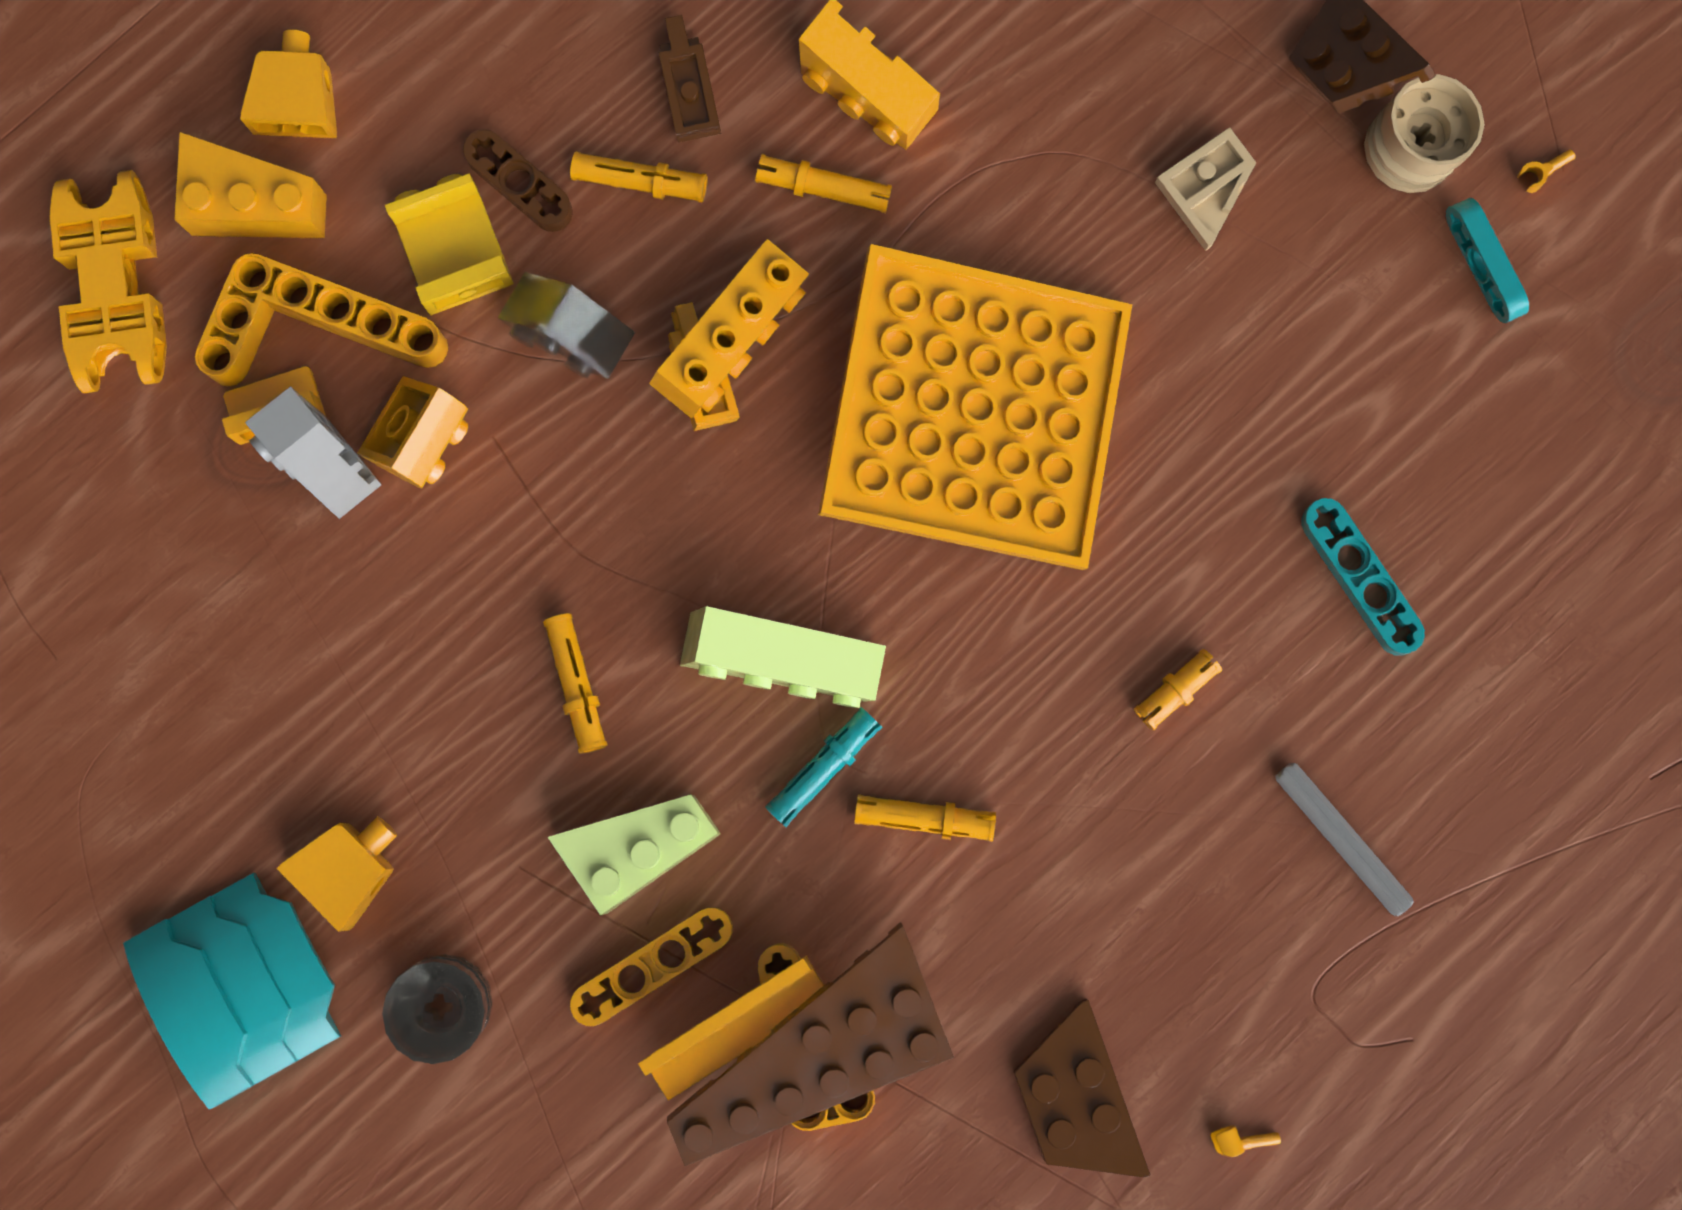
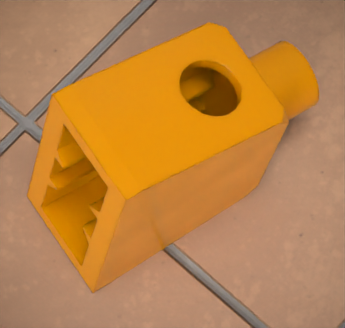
(290, 92)
(342, 871)

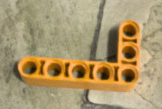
(315, 310)

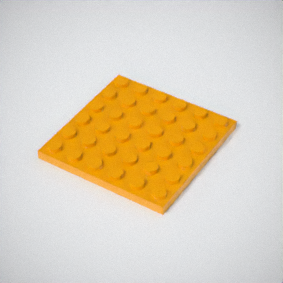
(976, 408)

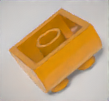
(415, 432)

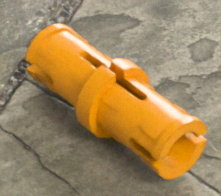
(1177, 689)

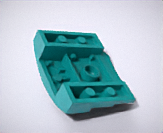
(233, 989)

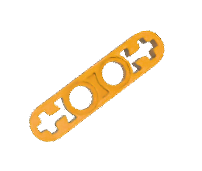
(649, 962)

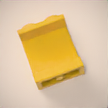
(449, 243)

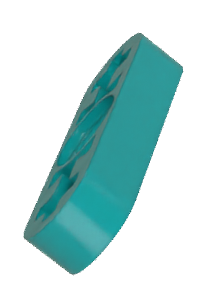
(1487, 260)

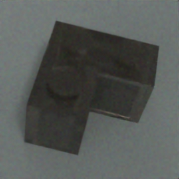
(566, 322)

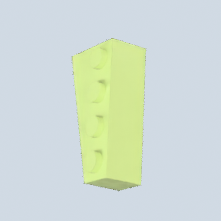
(782, 655)

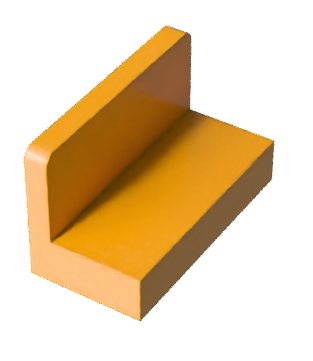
(248, 400)

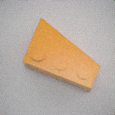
(865, 79)
(243, 196)

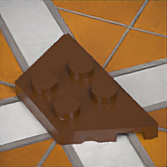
(1355, 55)
(1079, 1101)

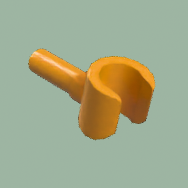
(1545, 169)
(1228, 1142)

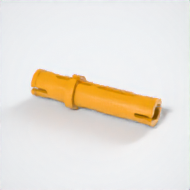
(640, 177)
(822, 183)
(575, 684)
(927, 818)

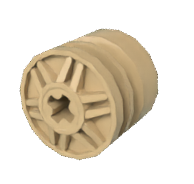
(1440, 119)

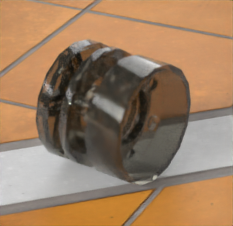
(418, 1028)

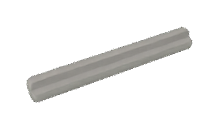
(1344, 839)

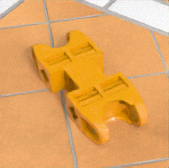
(111, 312)

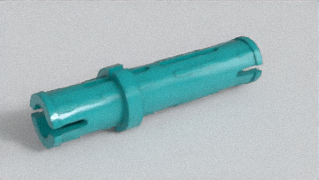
(824, 766)

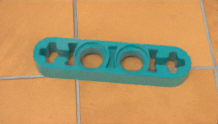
(1355, 581)

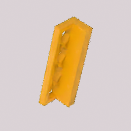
(731, 1029)

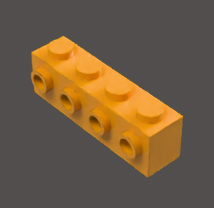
(729, 329)

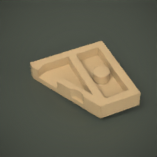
(1208, 184)

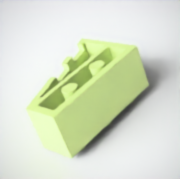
(633, 849)

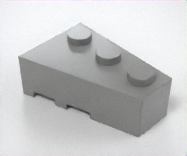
(312, 451)

